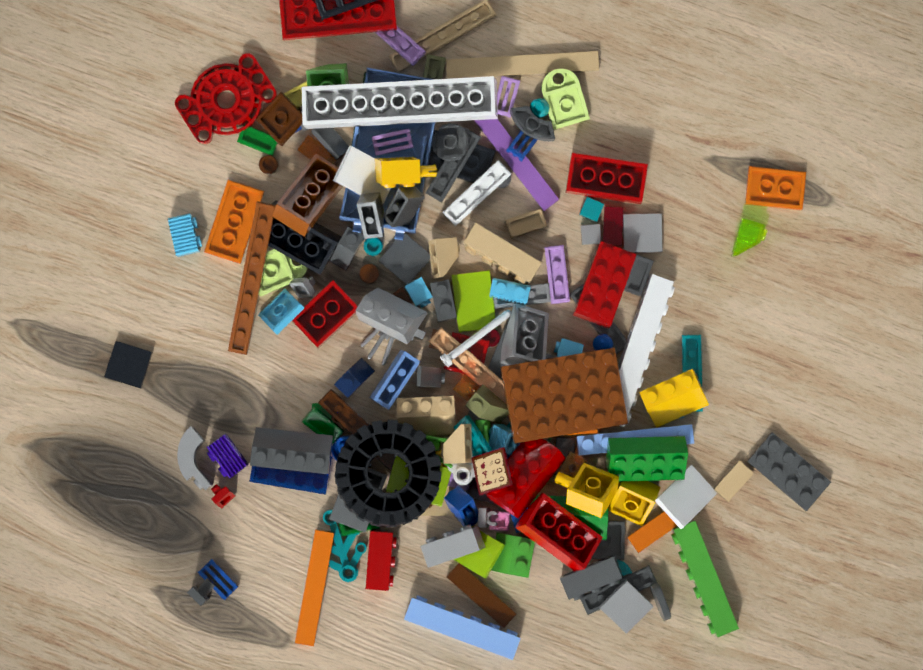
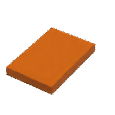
(775, 188)

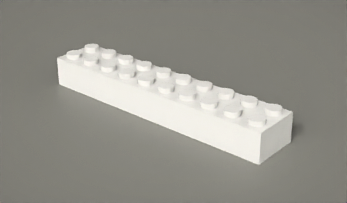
(399, 102)

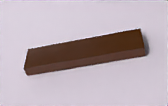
(481, 595)

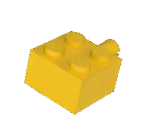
(401, 171)
(590, 489)

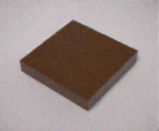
(281, 119)

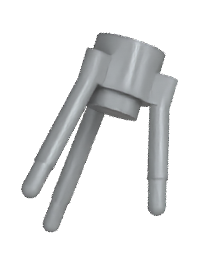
(382, 336)

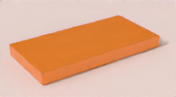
(233, 222)

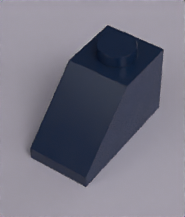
(354, 377)

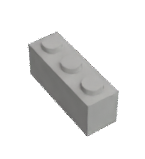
(452, 545)

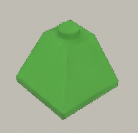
(328, 75)

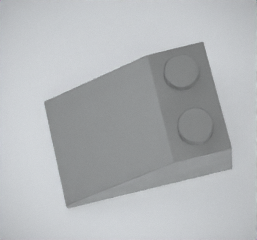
(525, 336)

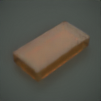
(311, 147)

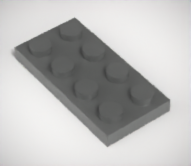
(789, 471)

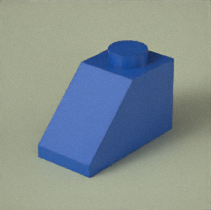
(462, 506)

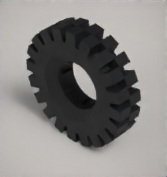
(375, 505)

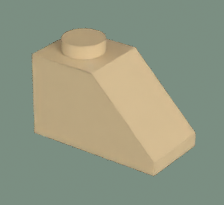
(443, 255)
(458, 446)

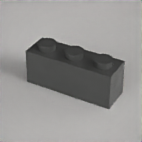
(592, 578)

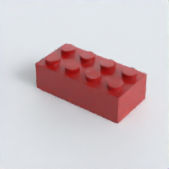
(606, 178)
(604, 284)
(530, 470)

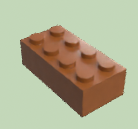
(308, 196)

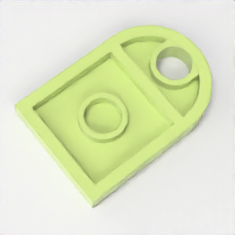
(564, 99)
(279, 272)

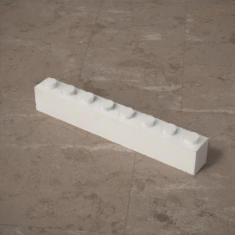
(641, 337)

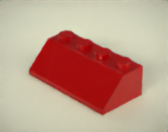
(559, 532)

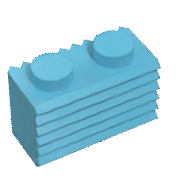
(184, 235)
(509, 291)
(501, 437)

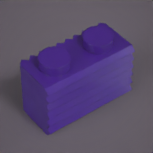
(227, 456)

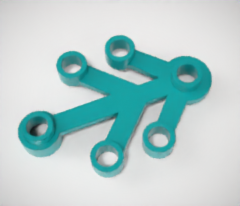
(342, 549)

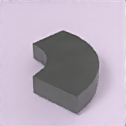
(532, 125)

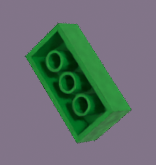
(647, 458)

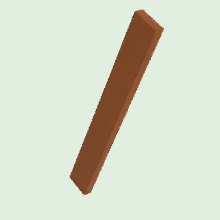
(251, 278)

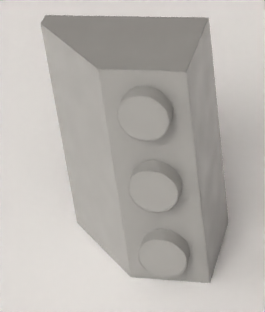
(390, 314)

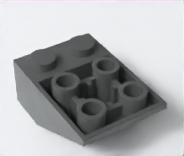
(344, 516)

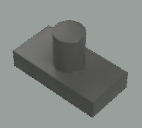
(200, 593)

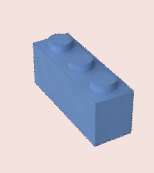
(394, 379)

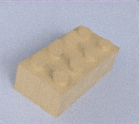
(502, 254)

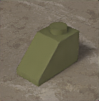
(487, 405)

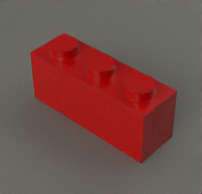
(380, 560)

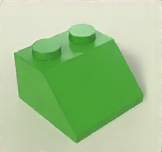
(515, 556)

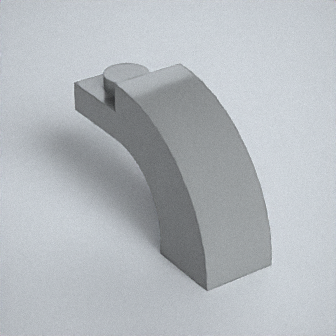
(187, 458)

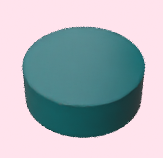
(539, 107)
(373, 246)

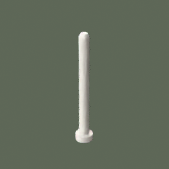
(447, 359)

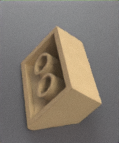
(428, 414)

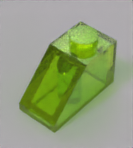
(748, 236)

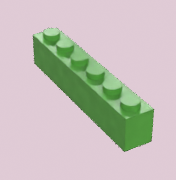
(705, 579)

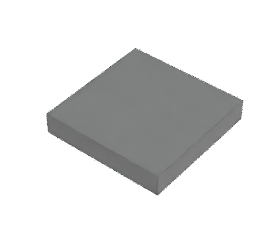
(642, 233)
(626, 606)

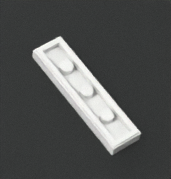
(476, 193)

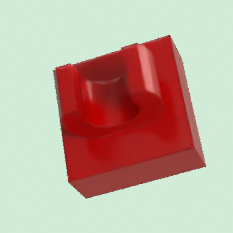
(222, 496)

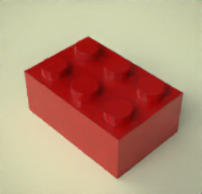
(325, 314)

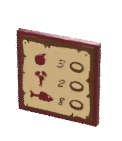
(492, 471)

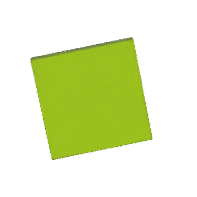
(483, 560)

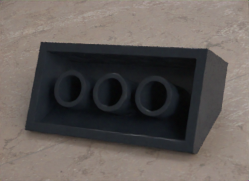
(311, 251)

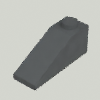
(430, 377)

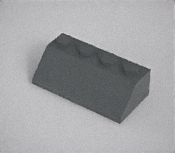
(291, 450)

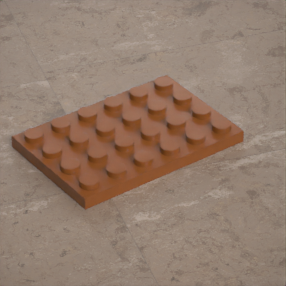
(564, 395)

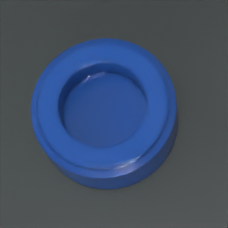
(602, 342)

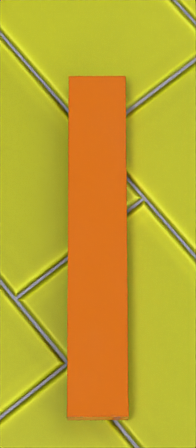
(314, 587)

